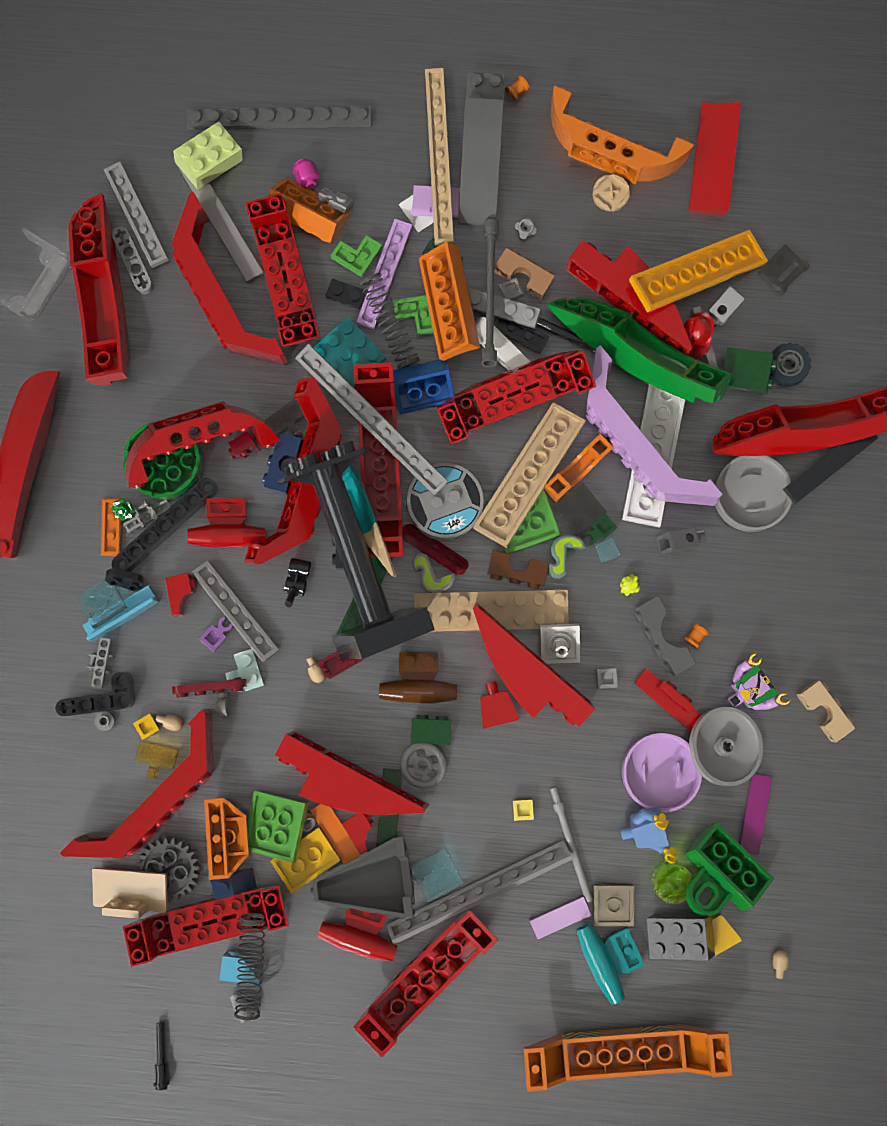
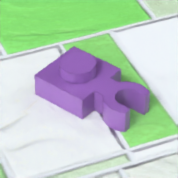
(214, 636)

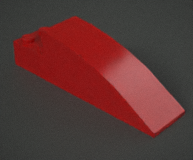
(613, 285)
(527, 675)
(343, 784)

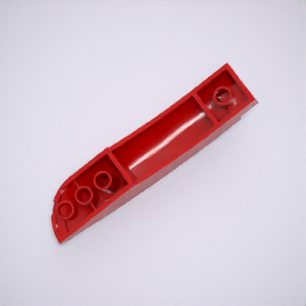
(803, 428)
(21, 452)

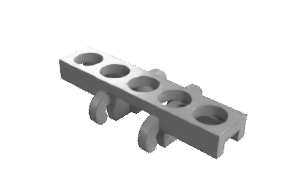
(138, 516)
(97, 668)

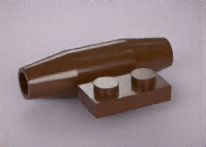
(418, 681)

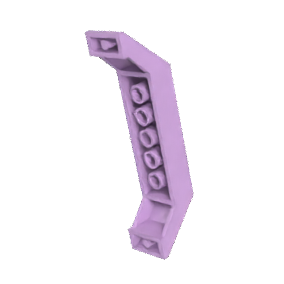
(636, 449)

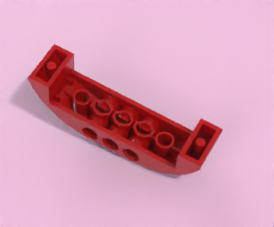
(423, 981)

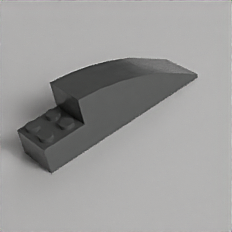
(481, 148)

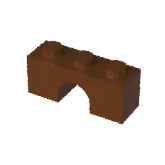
(501, 568)

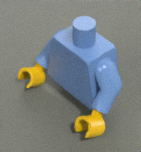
(650, 831)

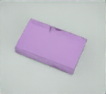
(423, 203)

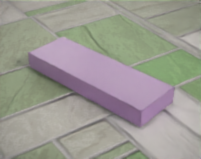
(560, 917)

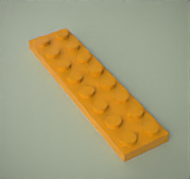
(697, 270)

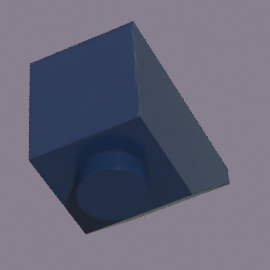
(237, 883)

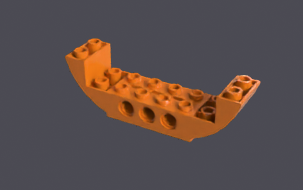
(612, 152)

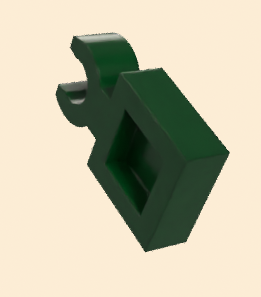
(601, 528)

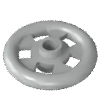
(439, 767)

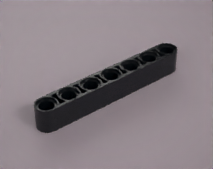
(174, 524)

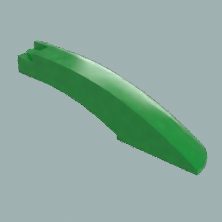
(641, 351)

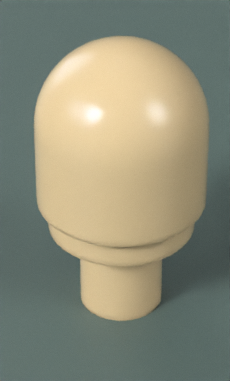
(315, 671)
(170, 721)
(780, 963)

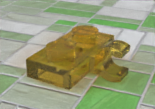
(156, 756)

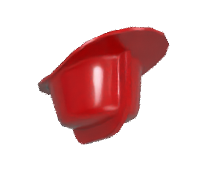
(699, 331)

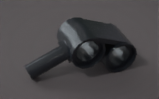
(296, 583)

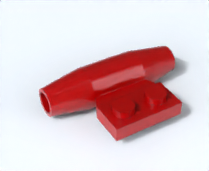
(225, 526)
(359, 935)

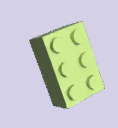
(208, 155)

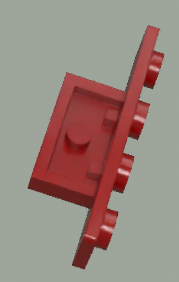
(668, 698)

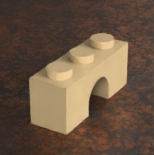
(837, 723)

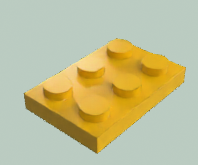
(313, 859)

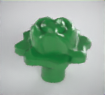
(122, 509)

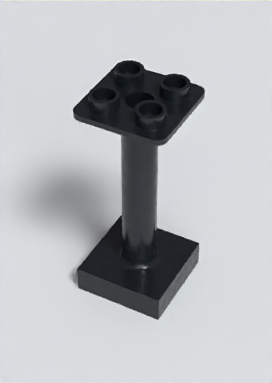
(380, 626)

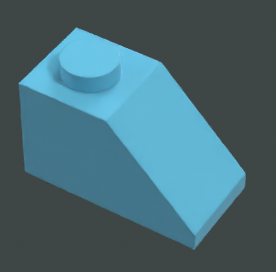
(229, 968)

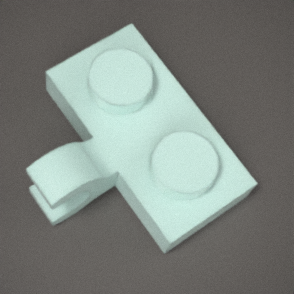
(247, 669)

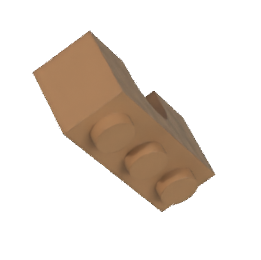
(512, 263)

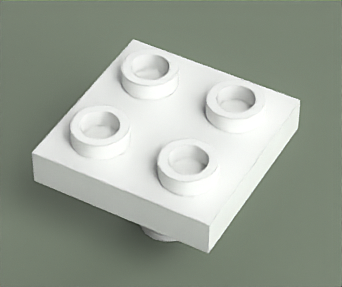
(560, 643)

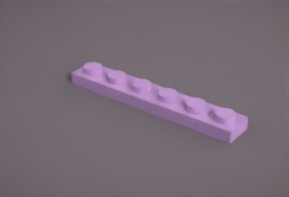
(387, 267)

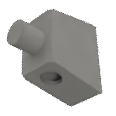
(728, 303)

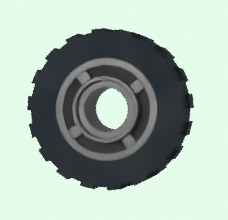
(800, 360)

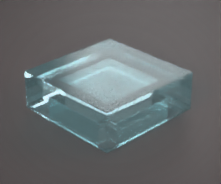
(607, 550)

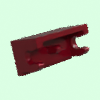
(335, 665)

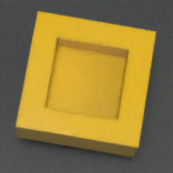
(146, 726)

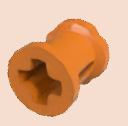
(517, 88)
(696, 636)

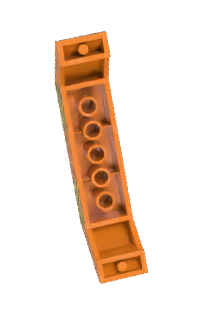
(626, 1054)

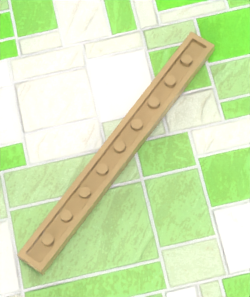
(439, 156)

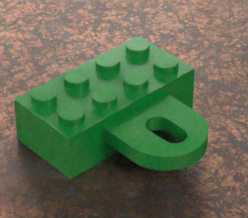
(724, 870)

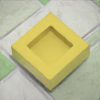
(523, 809)

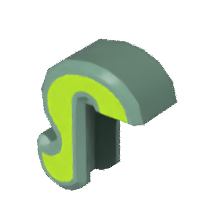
(559, 554)

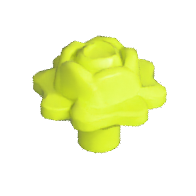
(629, 584)

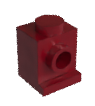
(242, 446)

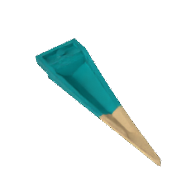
(366, 517)

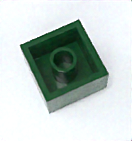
(431, 730)

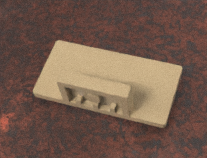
(129, 892)

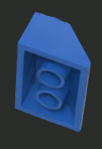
(422, 386)

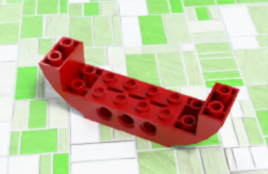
(283, 270)
(514, 392)
(158, 437)
(202, 923)

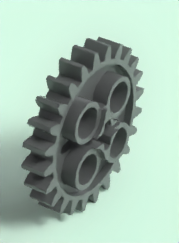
(158, 853)

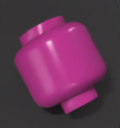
(306, 173)

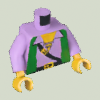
(754, 687)

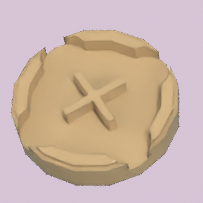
(611, 192)

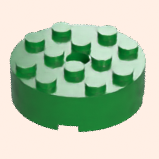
(174, 477)

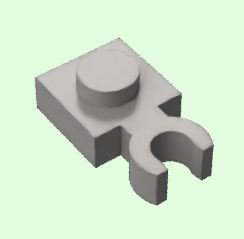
(336, 200)

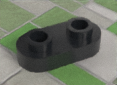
(124, 579)

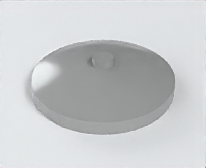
(726, 746)

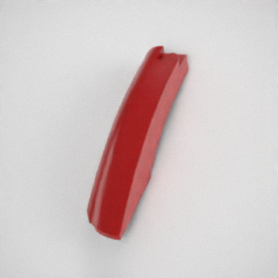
(98, 293)

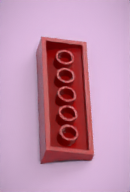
(714, 158)

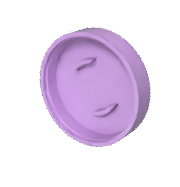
(660, 772)

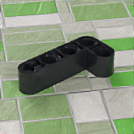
(96, 700)

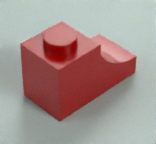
(179, 589)
(357, 829)

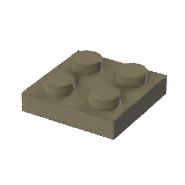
(613, 905)

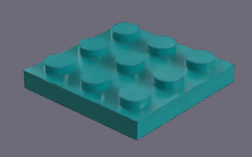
(348, 347)

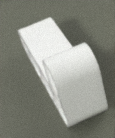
(507, 353)

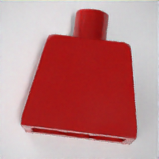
(496, 707)

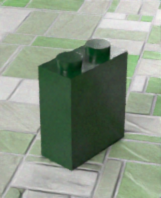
(750, 369)

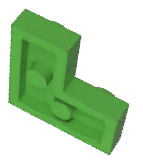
(357, 260)
(415, 308)

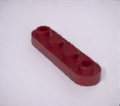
(435, 550)
(201, 688)

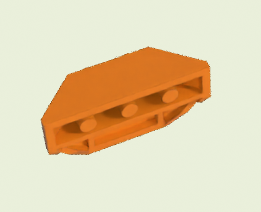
(225, 837)

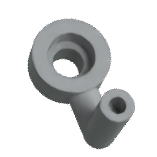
(222, 707)

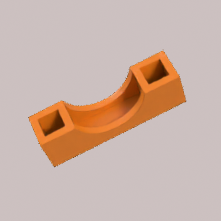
(578, 468)

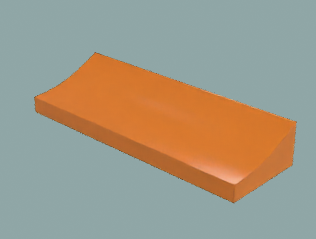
(448, 301)

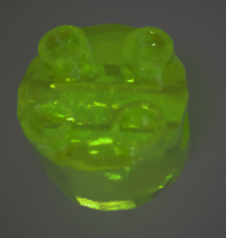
(670, 882)

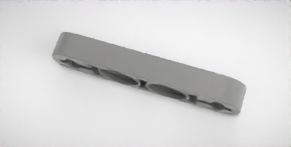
(134, 259)

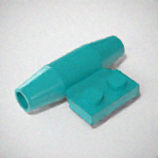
(609, 958)

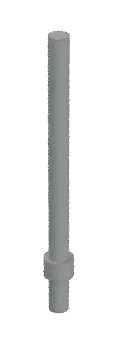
(559, 807)

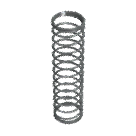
(369, 281)
(250, 923)

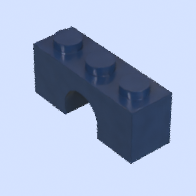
(286, 448)

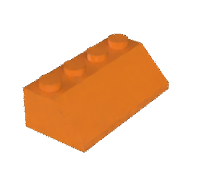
(309, 212)

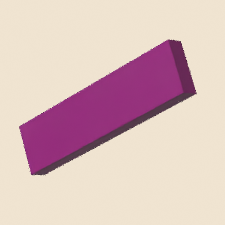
(755, 813)

